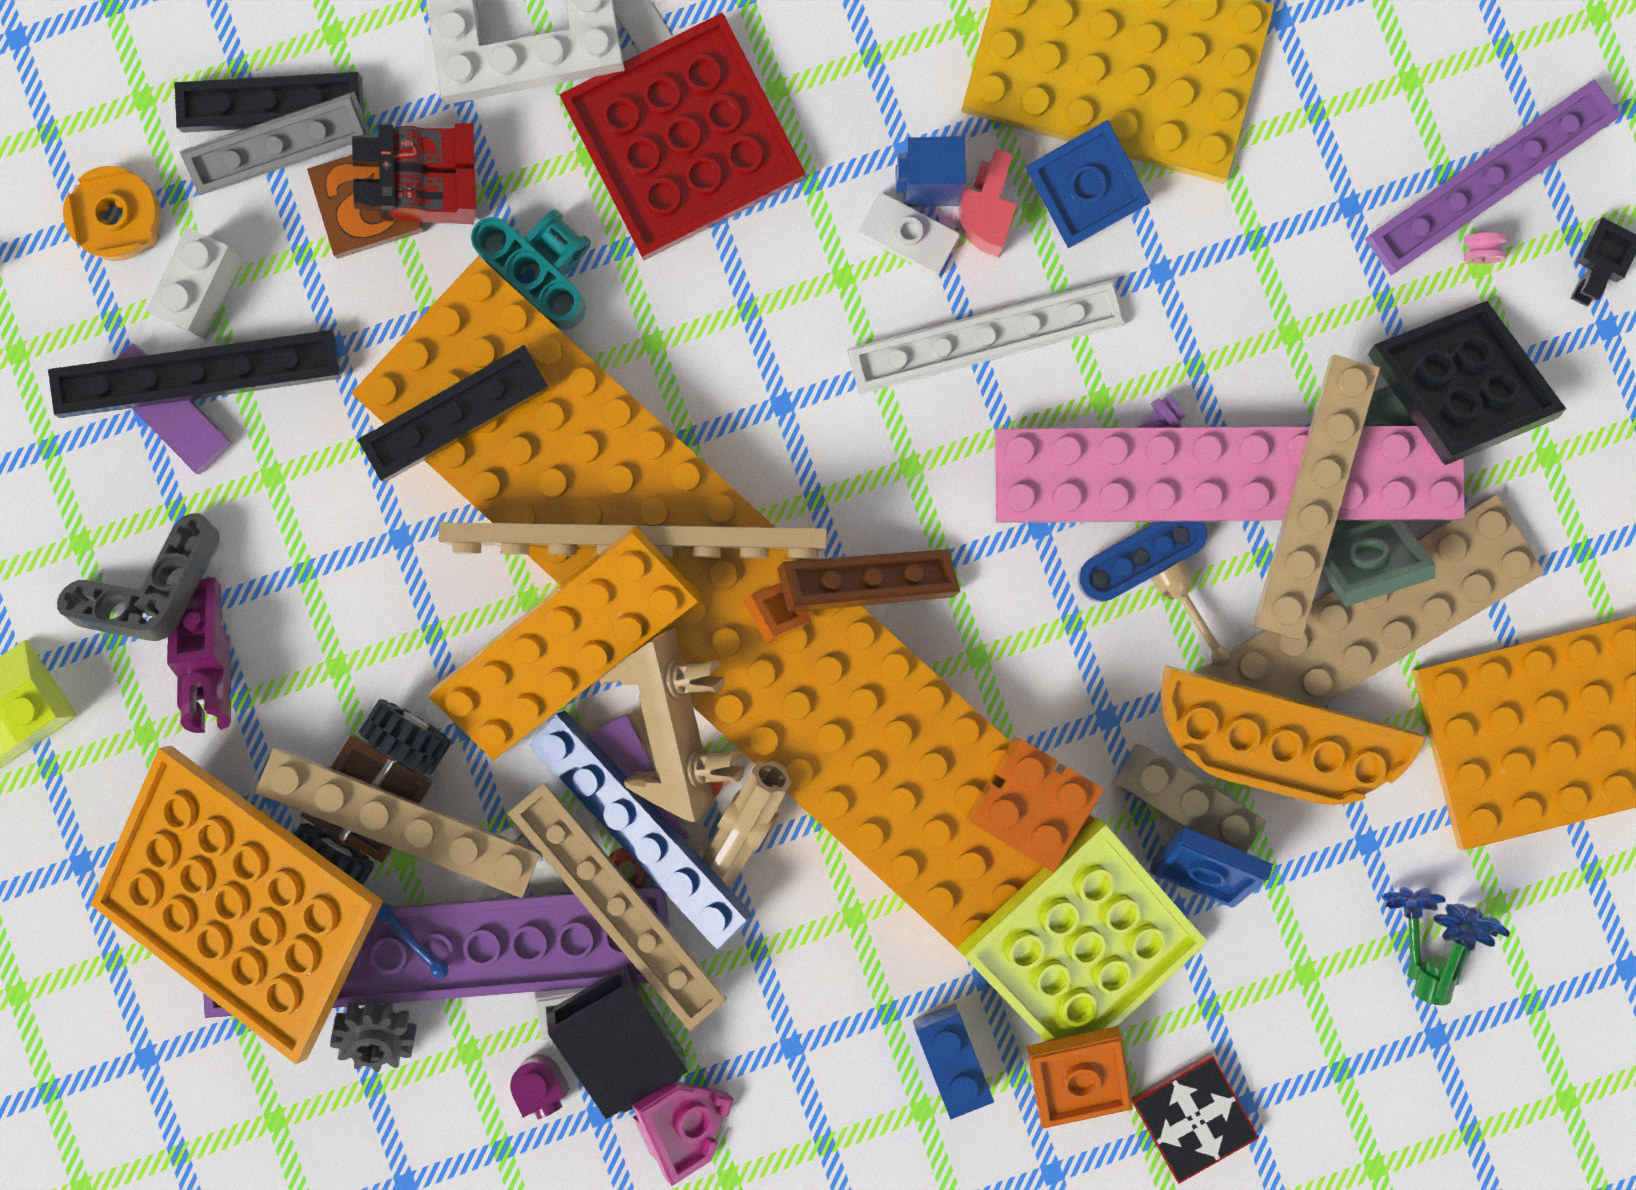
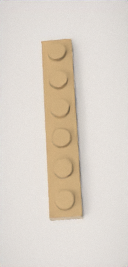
(1316, 497)
(398, 822)
(617, 906)

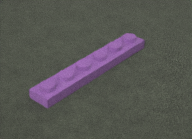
(1492, 177)

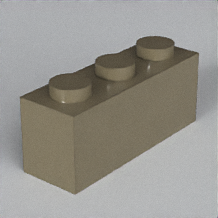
(1187, 799)

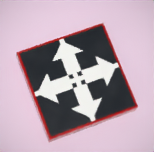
(1194, 1118)

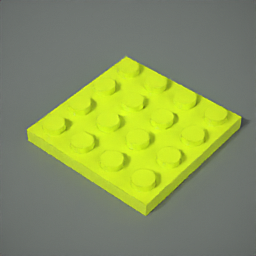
(1083, 941)

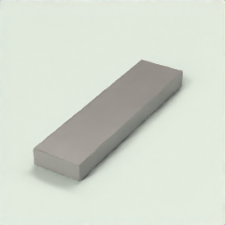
(275, 143)

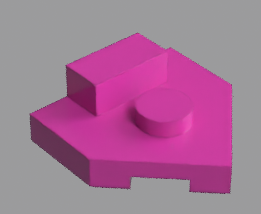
(681, 1126)

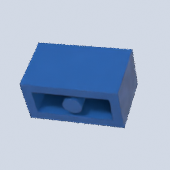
(931, 171)
(953, 1061)

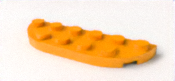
(1281, 740)

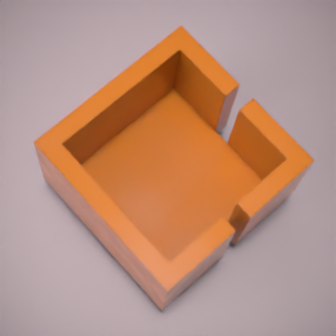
(1036, 806)

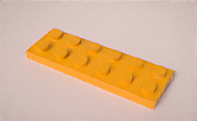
(565, 643)

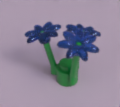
(1464, 925)

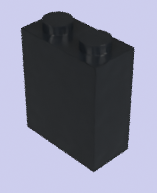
(616, 1042)

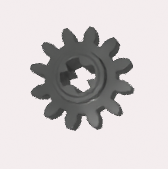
(373, 1035)

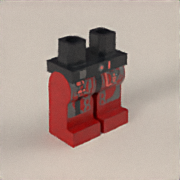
(421, 173)

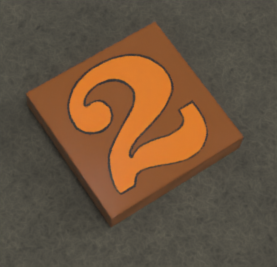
(351, 228)

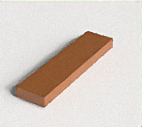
(867, 580)

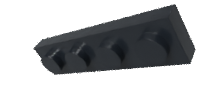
(250, 101)
(453, 414)

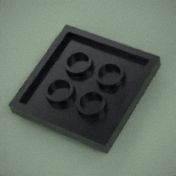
(1466, 382)

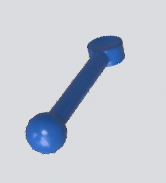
(438, 968)

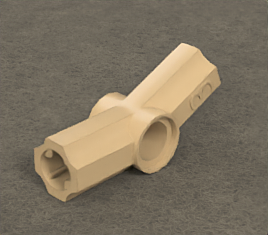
(747, 820)

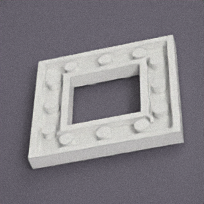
(477, 71)

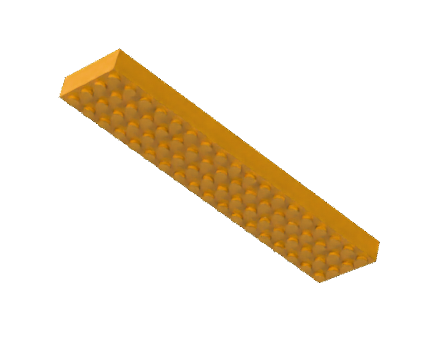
(842, 704)

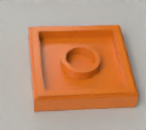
(1079, 1077)

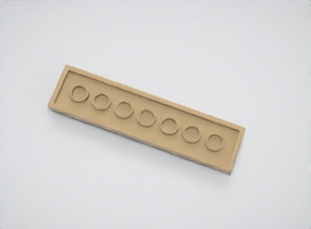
(1342, 646)

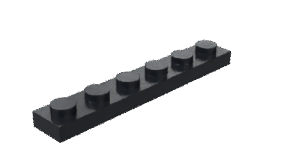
(194, 374)

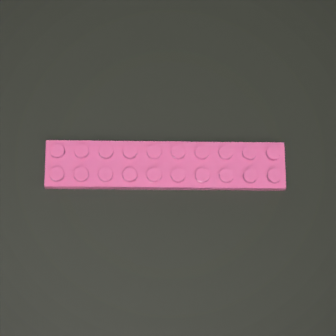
(1209, 475)

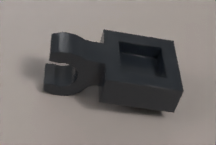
(1607, 256)

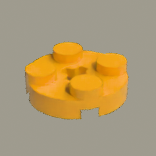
(91, 198)

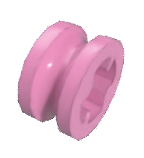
(1485, 248)

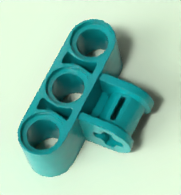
(544, 250)

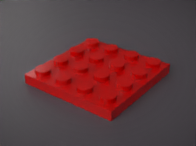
(683, 136)

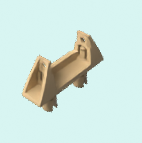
(682, 768)

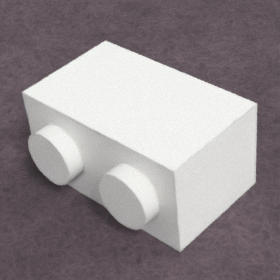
(195, 283)

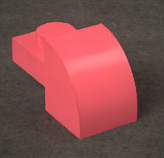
(983, 214)

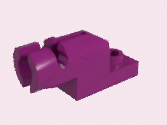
(201, 660)

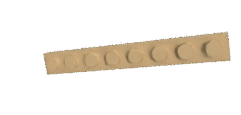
(565, 538)

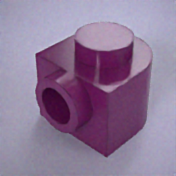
(538, 1086)

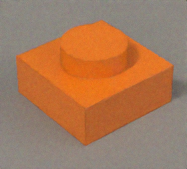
(771, 614)

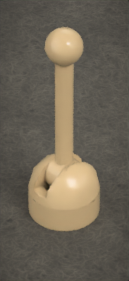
(1175, 584)

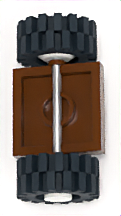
(400, 741)

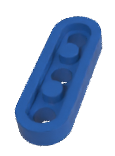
(1125, 573)

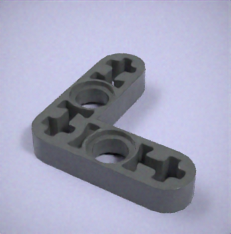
(187, 547)

